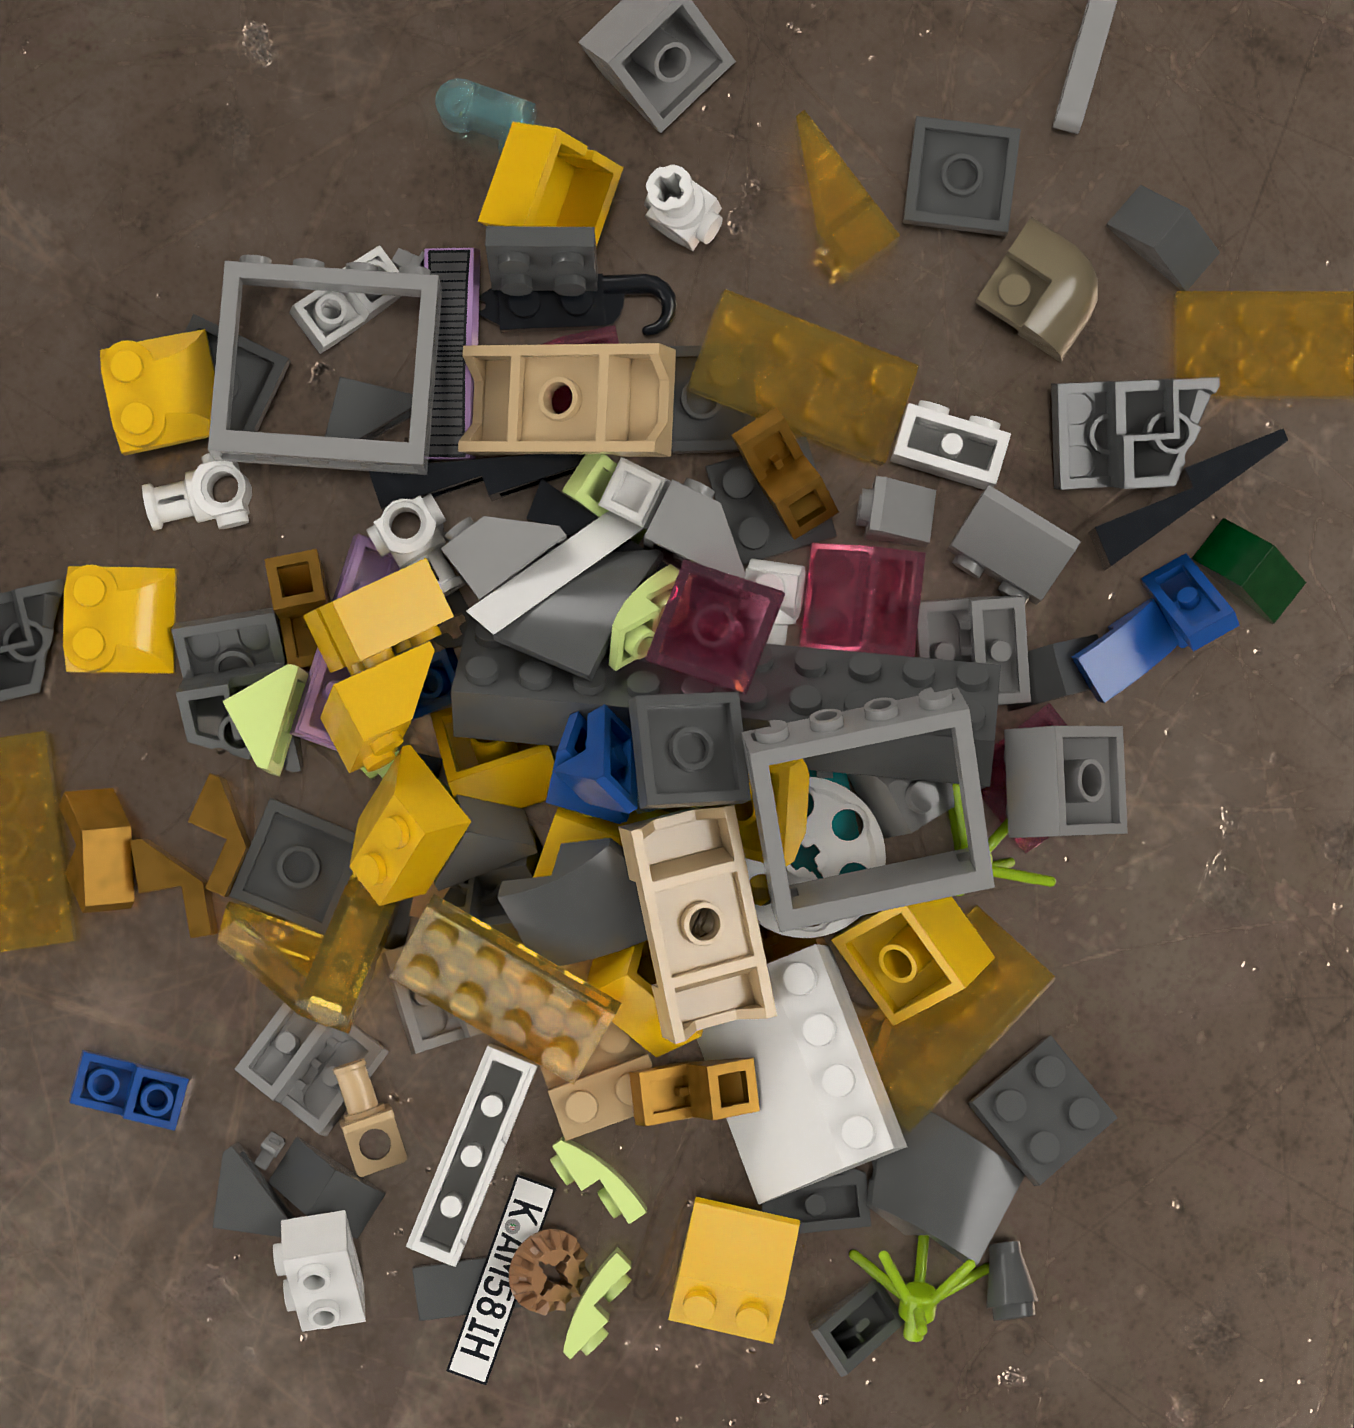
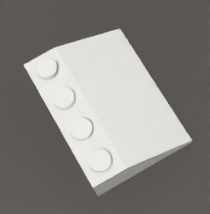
(813, 1078)

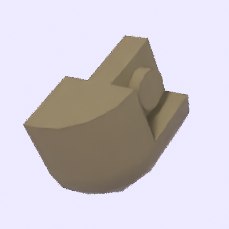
(1043, 289)

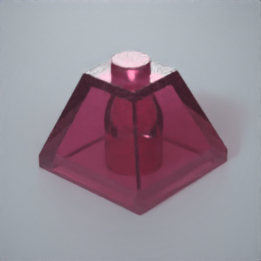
(715, 626)

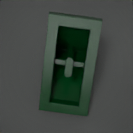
(1249, 569)

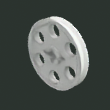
(833, 852)

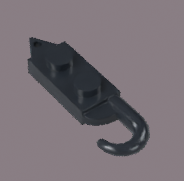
(591, 310)

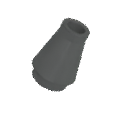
(1009, 1283)

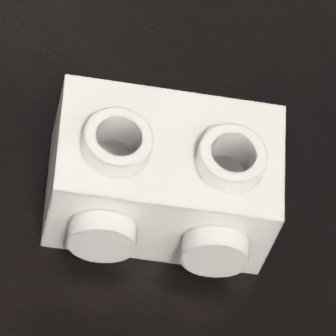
(950, 445)
(321, 1271)

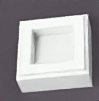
(634, 493)

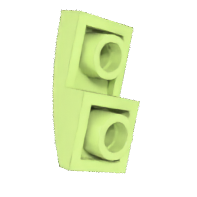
(640, 617)
(585, 1168)
(589, 1316)

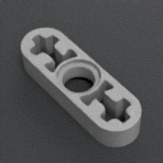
(1084, 65)

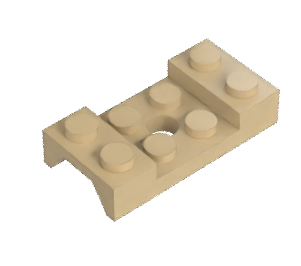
(616, 408)
(687, 865)
(603, 1087)

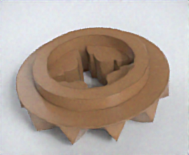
(529, 1282)

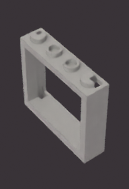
(317, 450)
(884, 885)

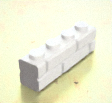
(472, 1155)

